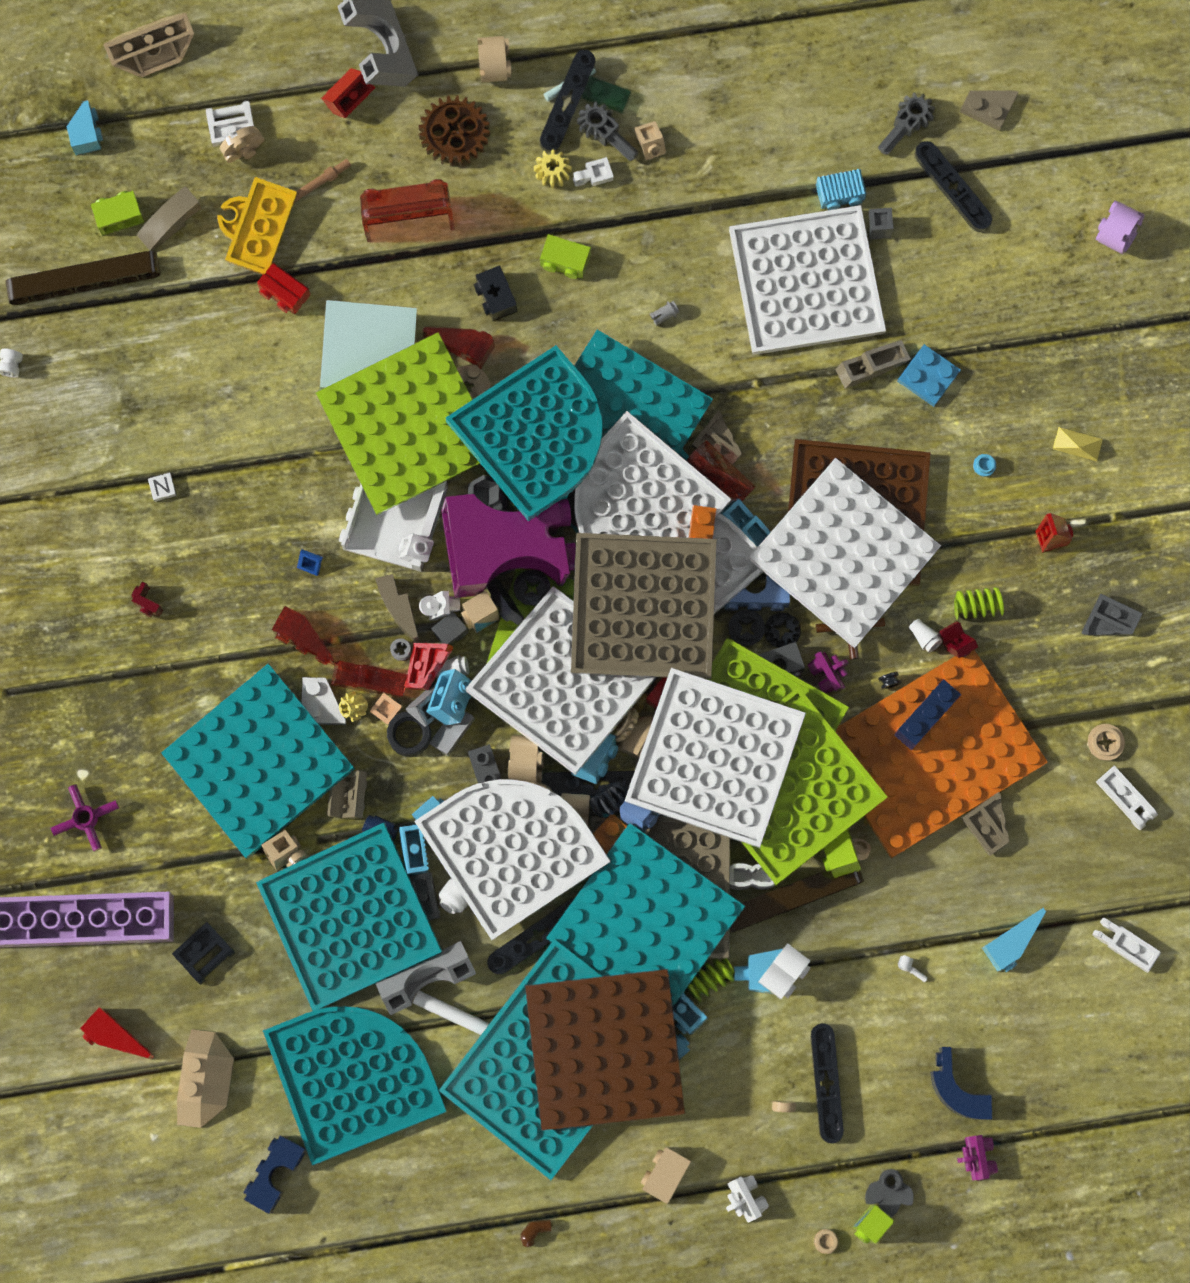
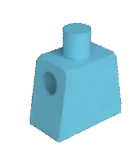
(756, 968)

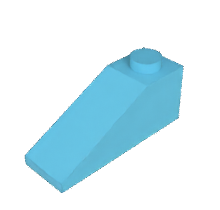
(1011, 944)

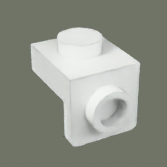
(415, 548)

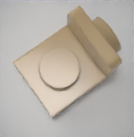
(650, 140)

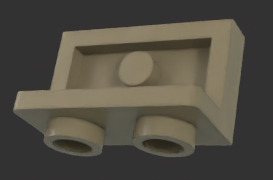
(347, 797)

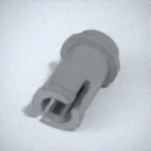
(665, 312)

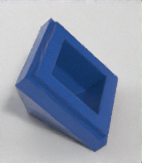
(309, 562)

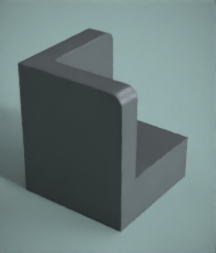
(880, 223)
(486, 490)
(450, 629)

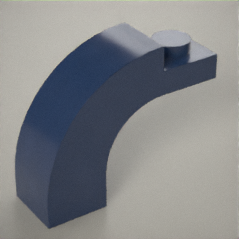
(955, 1099)

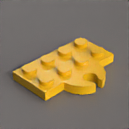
(257, 224)

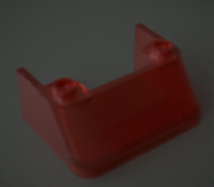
(405, 204)

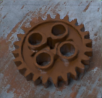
(437, 121)

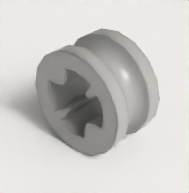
(393, 648)

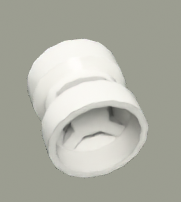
(9, 362)

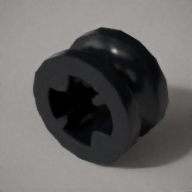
(889, 680)

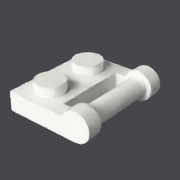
(222, 129)

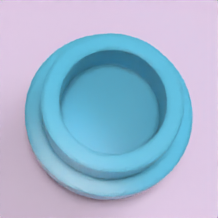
(984, 465)

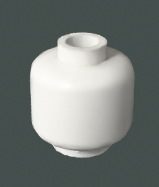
(451, 898)

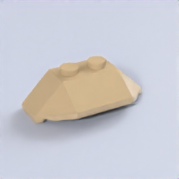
(151, 45)
(203, 1079)

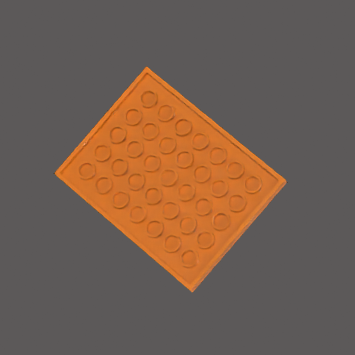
(955, 767)

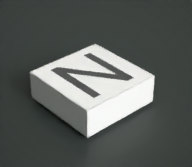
(162, 487)

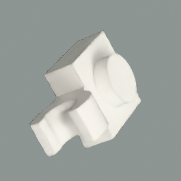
(596, 172)

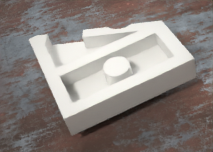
(320, 702)

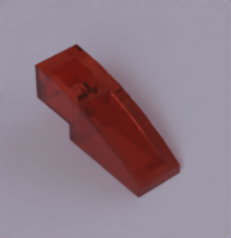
(368, 679)

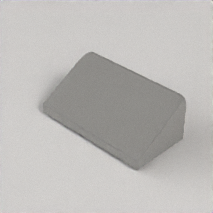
(419, 707)
(449, 735)

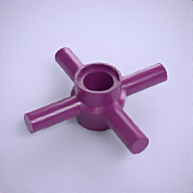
(89, 826)

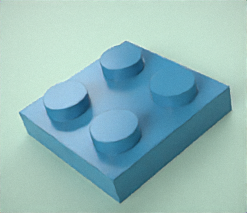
(928, 375)

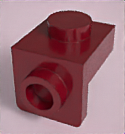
(146, 606)
(957, 641)

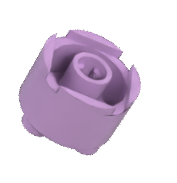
(1120, 227)

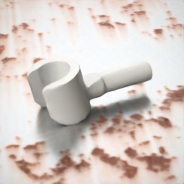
(905, 964)

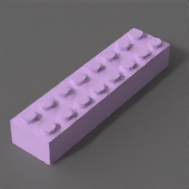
(86, 919)

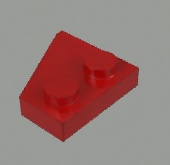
(425, 664)

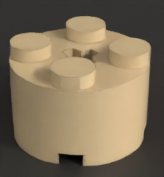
(493, 59)
(525, 760)

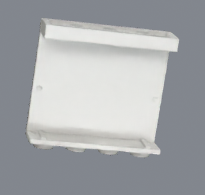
(381, 534)

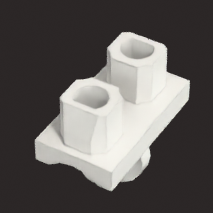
(439, 605)
(742, 1200)

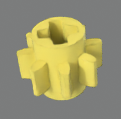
(353, 706)

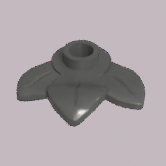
(889, 1196)

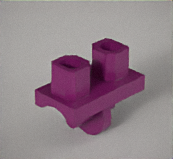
(823, 663)
(975, 1157)

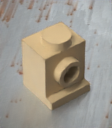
(280, 848)

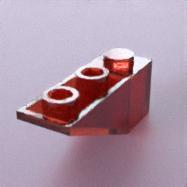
(297, 630)

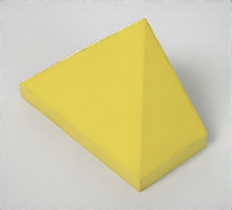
(1077, 444)

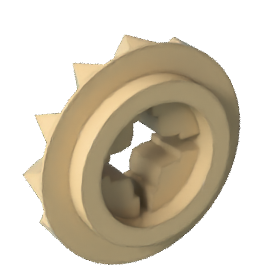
(626, 725)
(1111, 733)

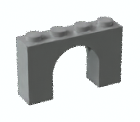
(378, 16)

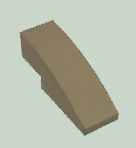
(169, 219)
(872, 364)
(397, 606)

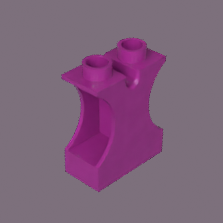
(492, 541)

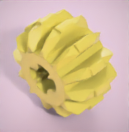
(544, 166)

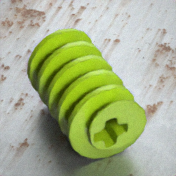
(978, 602)
(710, 978)

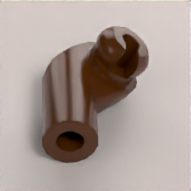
(532, 1230)

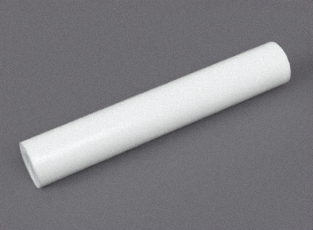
(450, 1013)

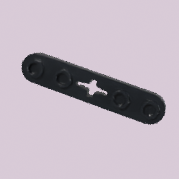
(558, 119)
(967, 203)
(566, 783)
(518, 949)
(828, 1107)

